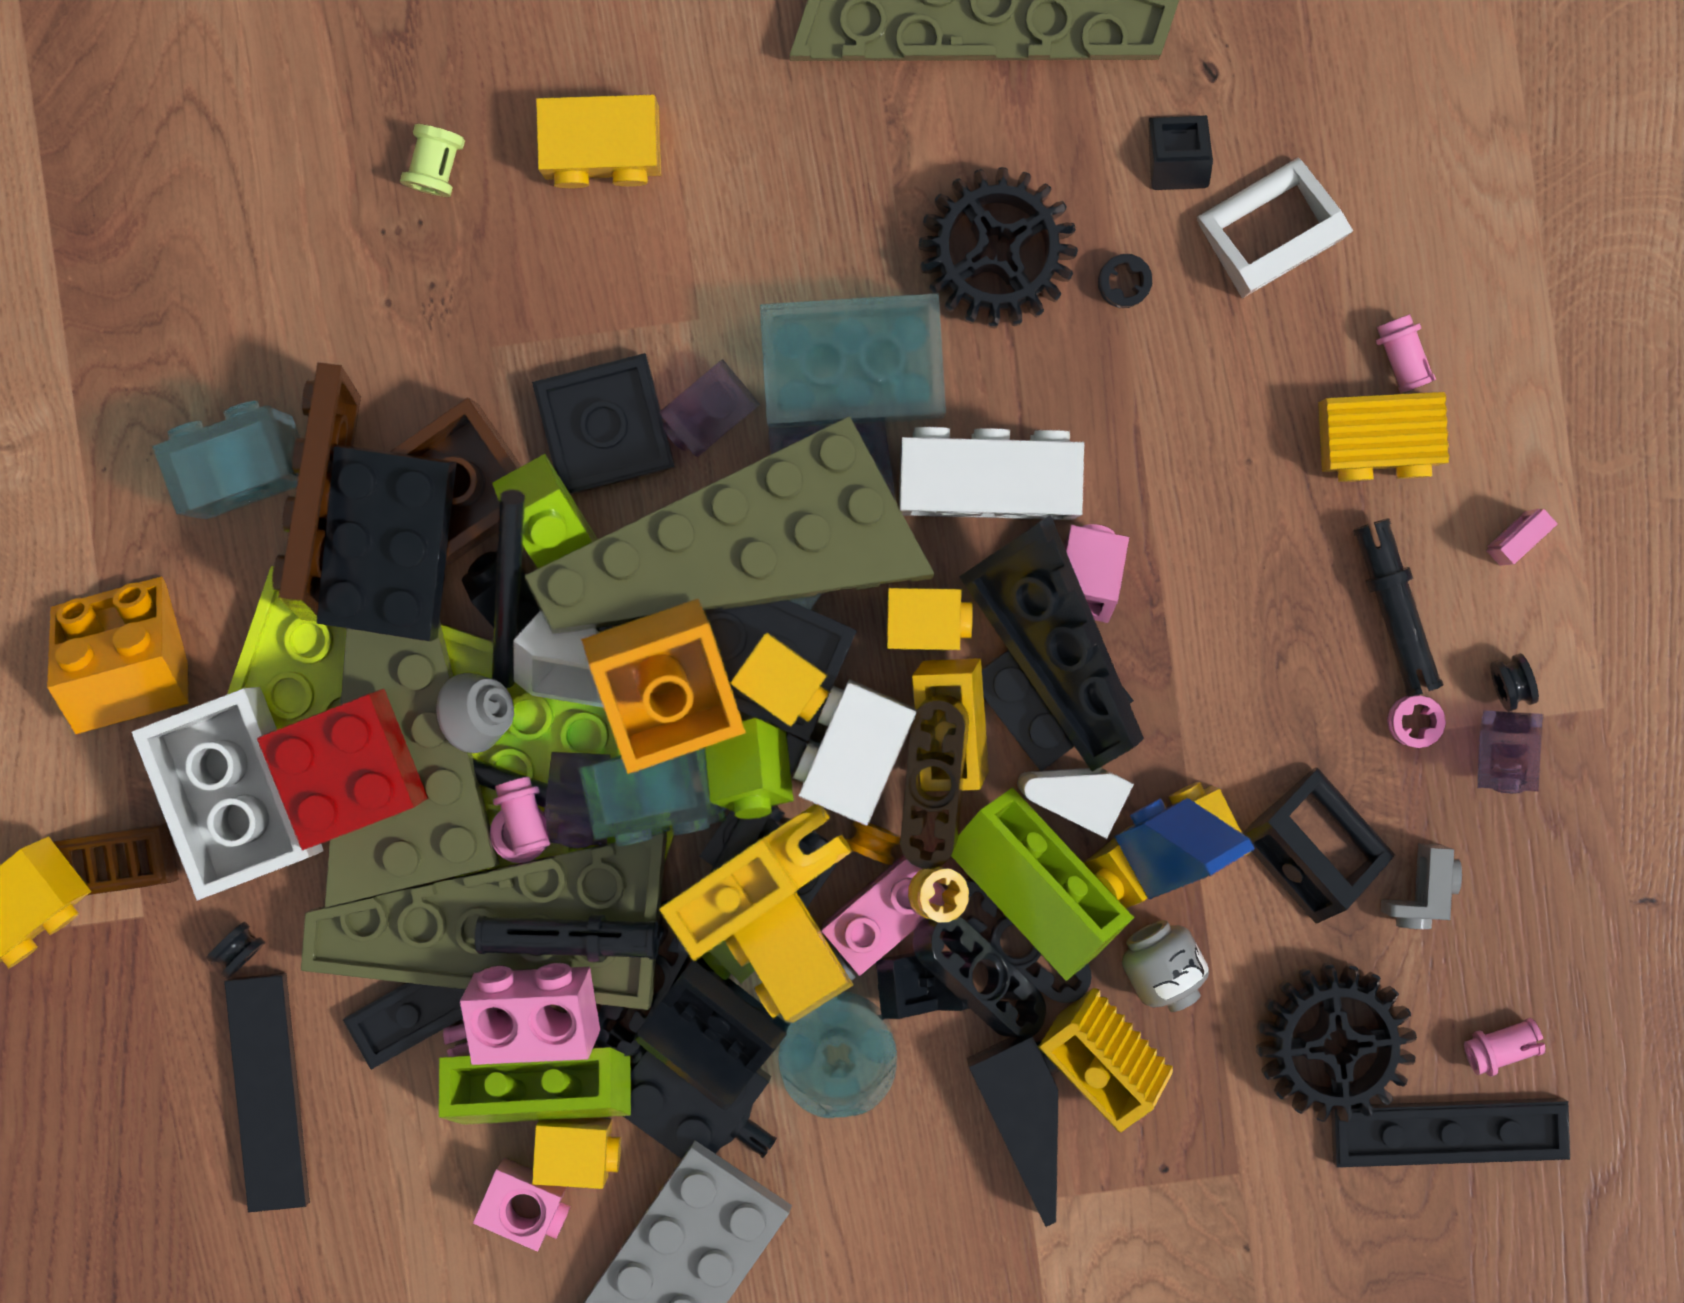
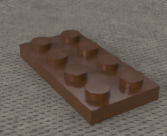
(332, 421)

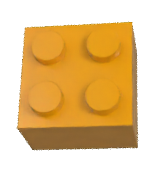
(663, 686)

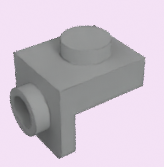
(1436, 881)

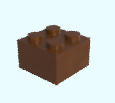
(481, 457)

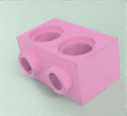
(877, 917)
(534, 1028)

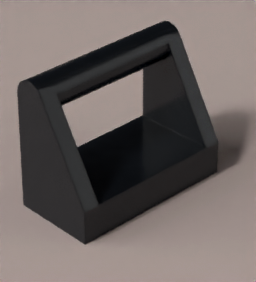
(1299, 862)

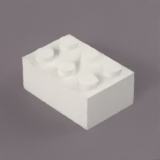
(991, 475)
(856, 752)
(220, 792)

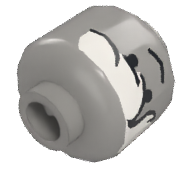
(1165, 966)

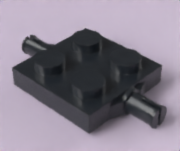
(679, 1113)

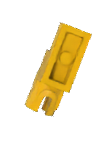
(751, 883)

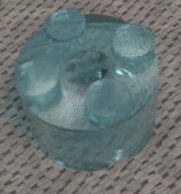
(841, 1087)

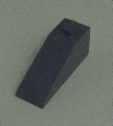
(1024, 1105)

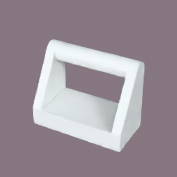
(1251, 277)
(554, 664)
(1078, 795)

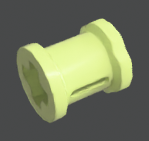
(432, 160)

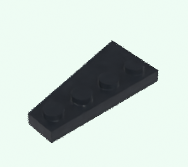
(1051, 632)

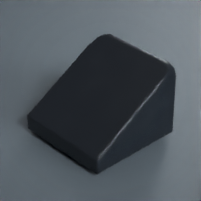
(1180, 152)

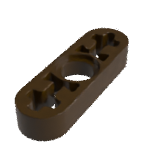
(914, 821)

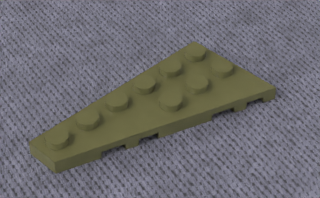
(982, 30)
(762, 535)
(451, 827)
(430, 928)

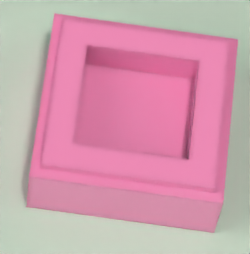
(1521, 536)

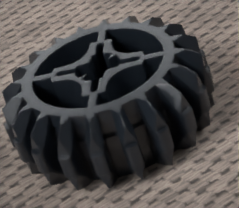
(982, 222)
(1360, 1042)

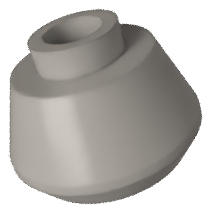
(473, 712)

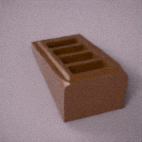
(159, 852)

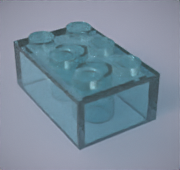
(853, 360)

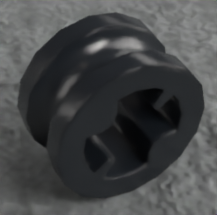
(1133, 265)
(1514, 682)
(235, 950)

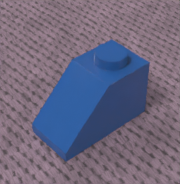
(1178, 845)

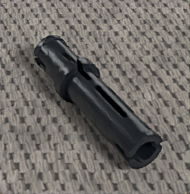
(1398, 606)
(588, 938)

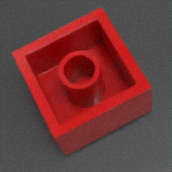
(343, 769)

